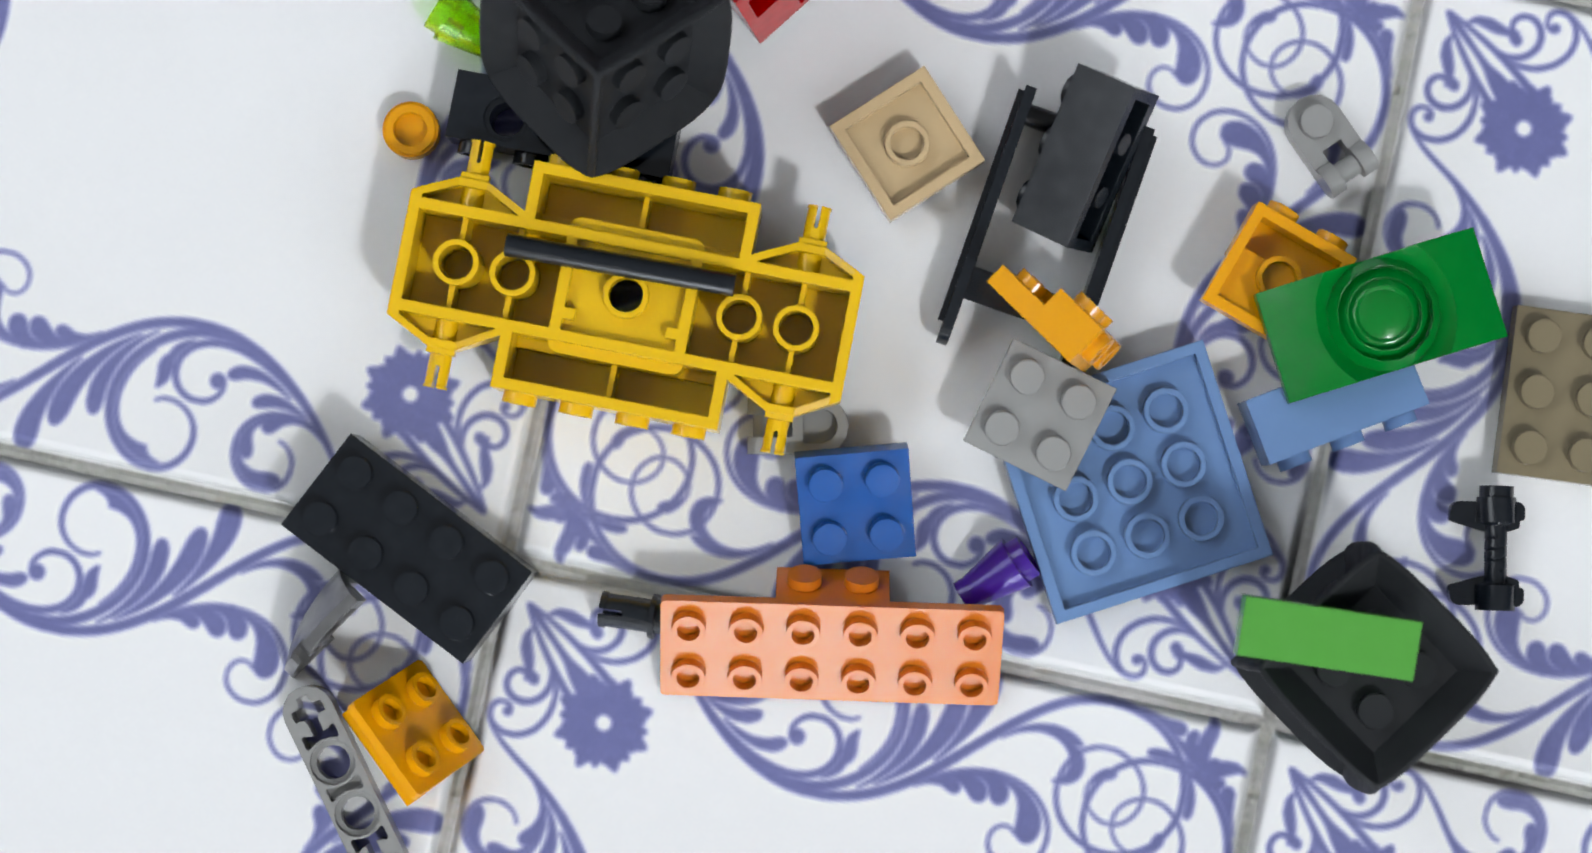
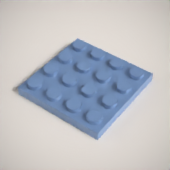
(1152, 497)

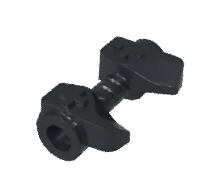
(1494, 514)

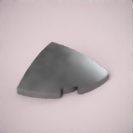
(325, 615)

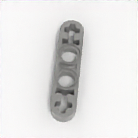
(357, 780)

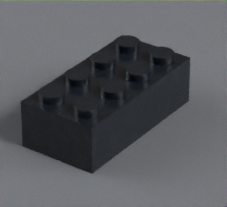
(409, 548)

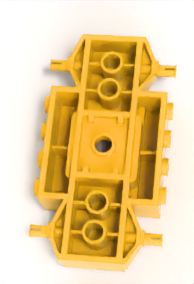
(670, 358)

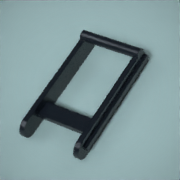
(971, 282)

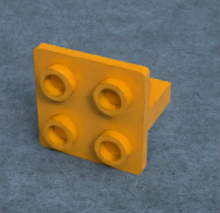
(413, 731)

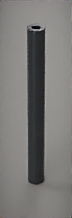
(620, 264)

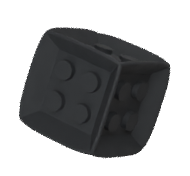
(605, 74)
(1368, 723)

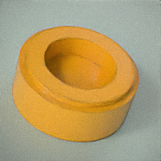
(411, 130)

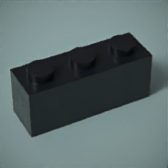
(1084, 158)

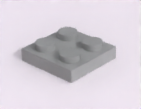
(1039, 414)

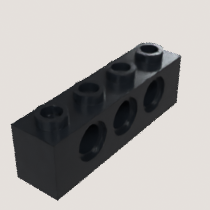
(474, 115)

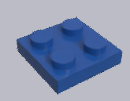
(855, 503)

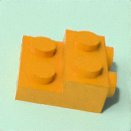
(1266, 255)
(1069, 324)

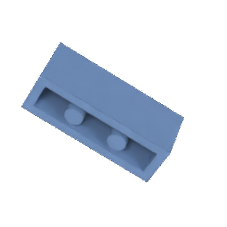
(1288, 431)

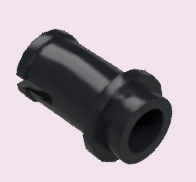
(636, 614)

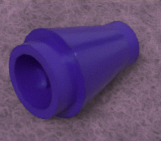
(999, 573)

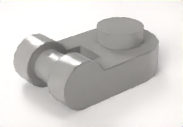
(1316, 125)
(810, 431)

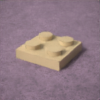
(907, 144)

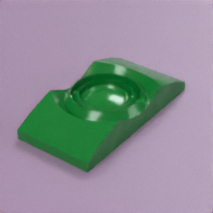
(1380, 315)

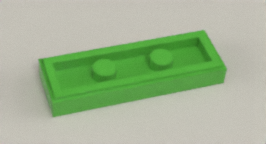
(1327, 637)

